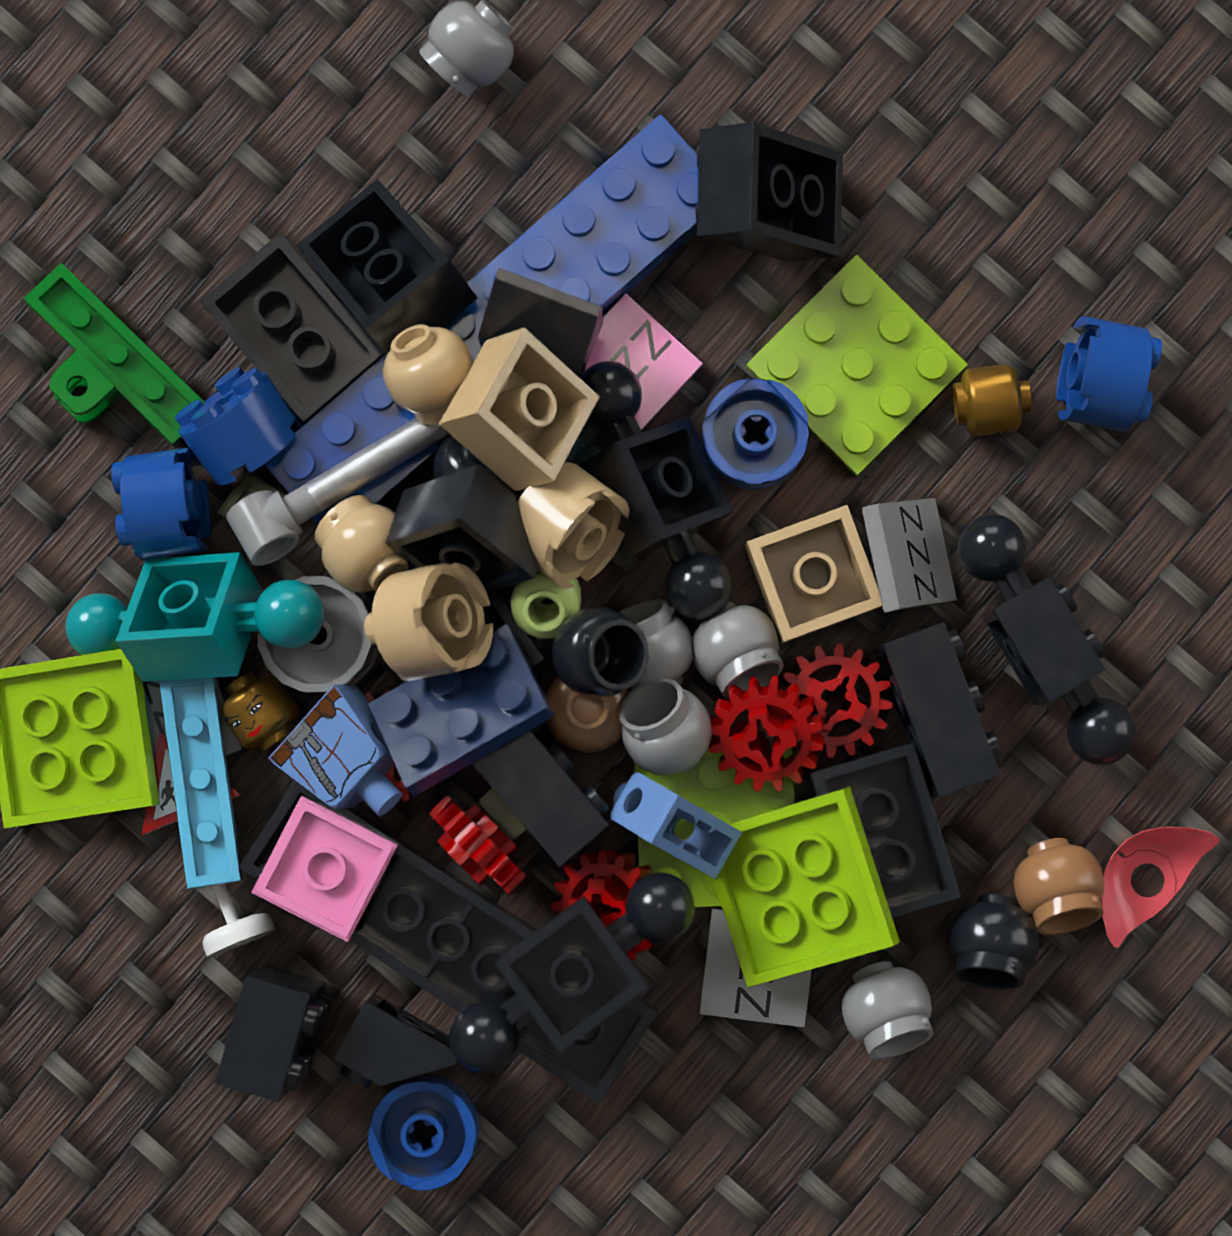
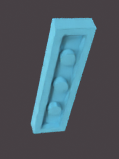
(201, 782)

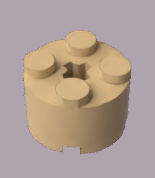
(572, 524)
(430, 621)

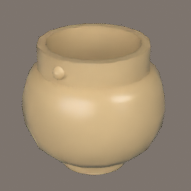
(426, 370)
(355, 544)

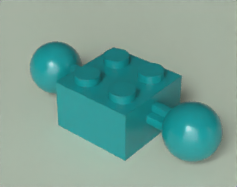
(194, 617)

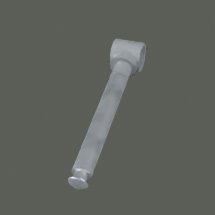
(271, 523)

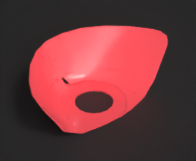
(1172, 851)

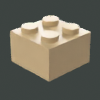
(519, 410)
(813, 574)

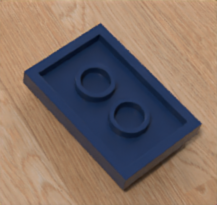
(460, 716)

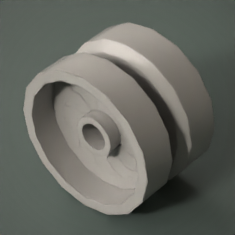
(345, 654)

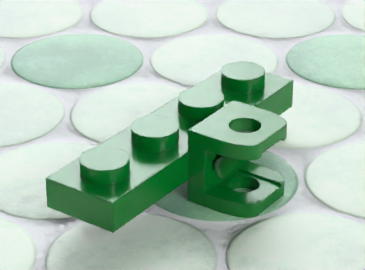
(105, 359)

